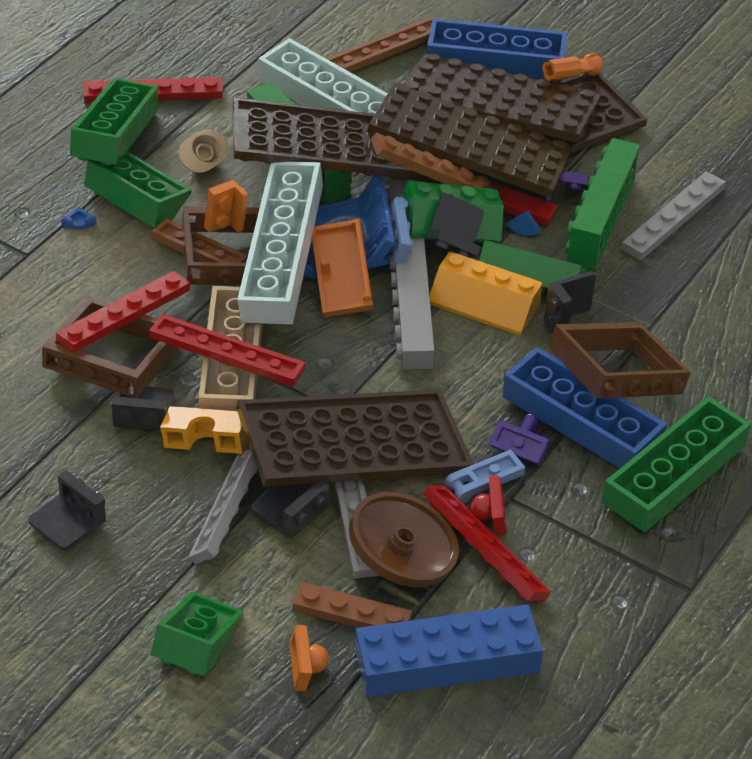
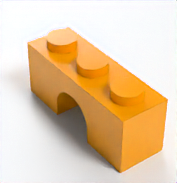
(186, 425)

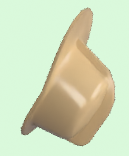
(203, 150)

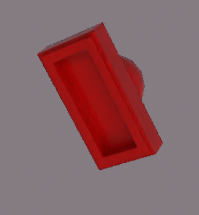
(492, 506)

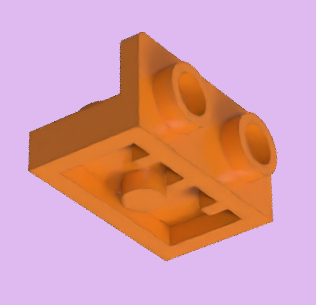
(226, 207)

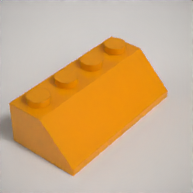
(485, 293)

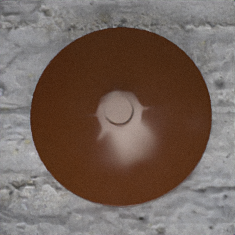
(403, 539)

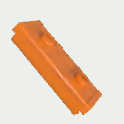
(342, 268)

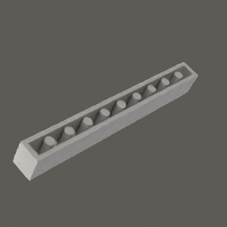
(412, 300)

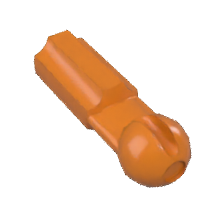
(572, 66)

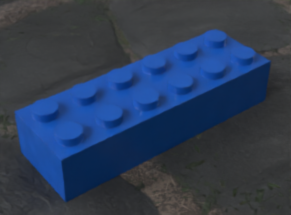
(497, 46)
(558, 398)
(448, 650)

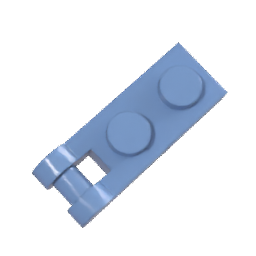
(401, 228)
(504, 465)

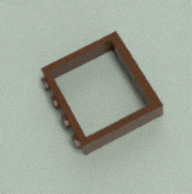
(212, 272)
(572, 341)
(103, 372)

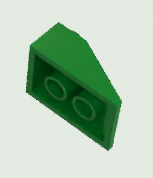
(195, 633)

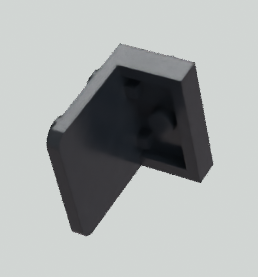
(456, 226)
(568, 298)
(142, 412)
(292, 506)
(71, 513)

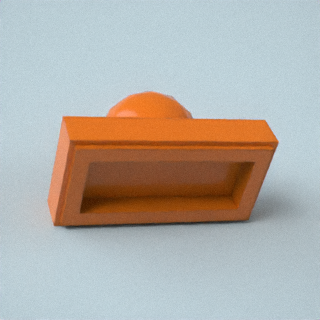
(305, 658)

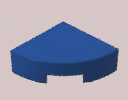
(78, 219)
(524, 225)

